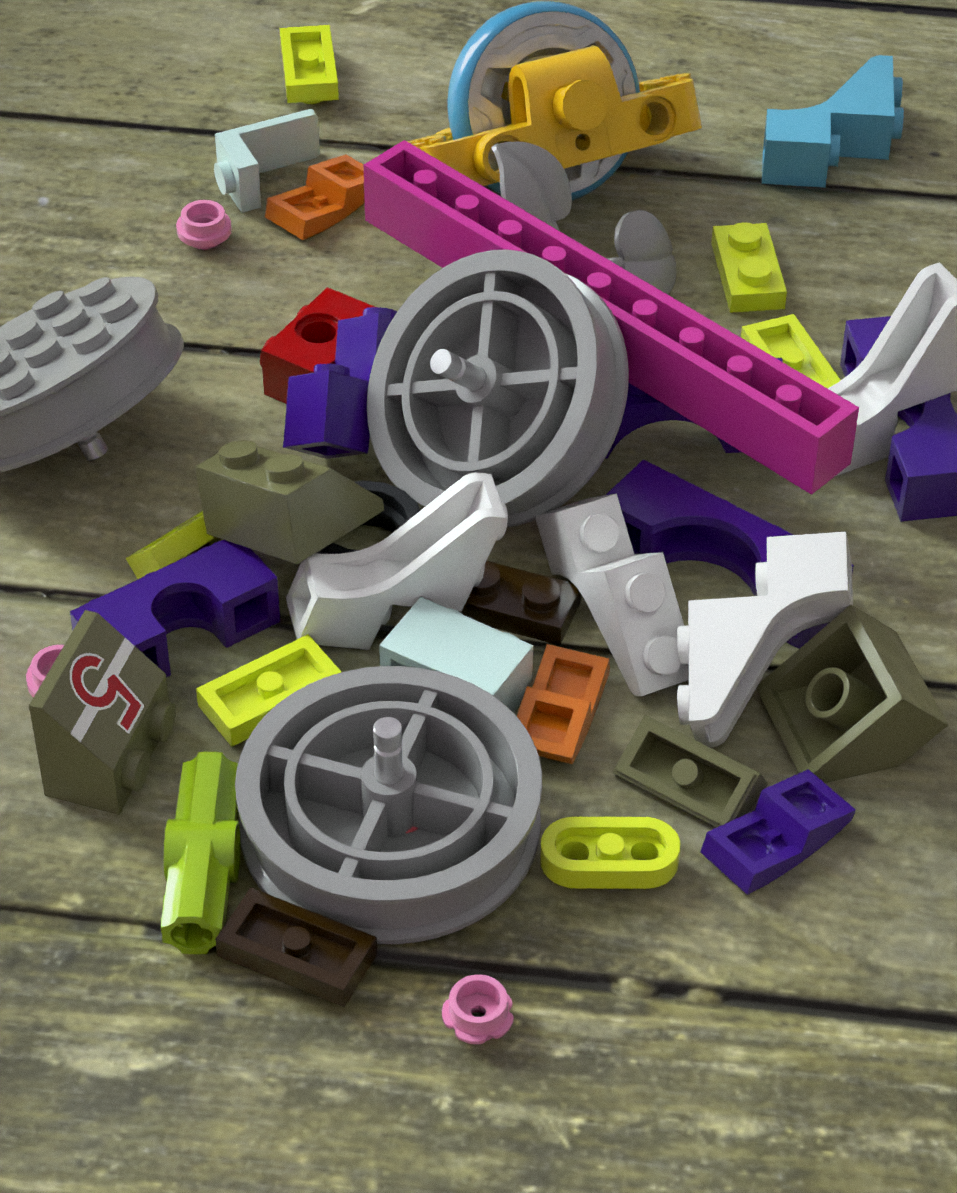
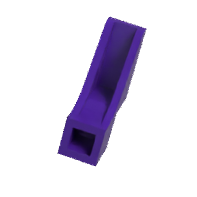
(330, 406)

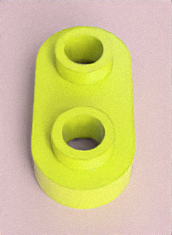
(610, 852)

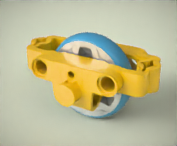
(561, 84)

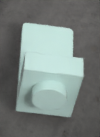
(262, 148)

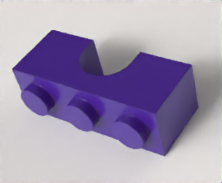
(213, 589)

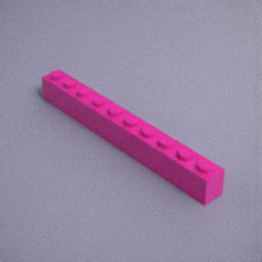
(670, 348)

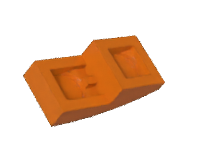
(330, 195)
(563, 701)

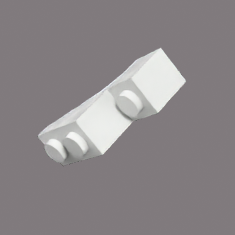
(906, 364)
(430, 556)
(624, 590)
(737, 638)

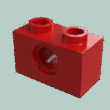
(306, 340)

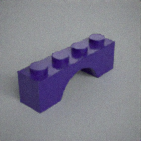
(921, 458)
(694, 525)

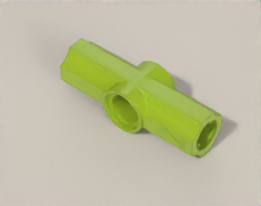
(201, 854)

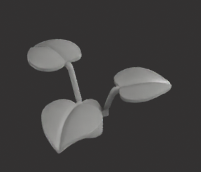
(540, 186)

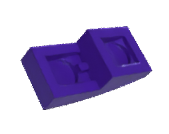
(781, 832)

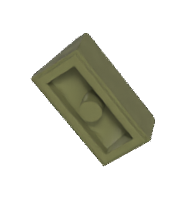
(688, 774)

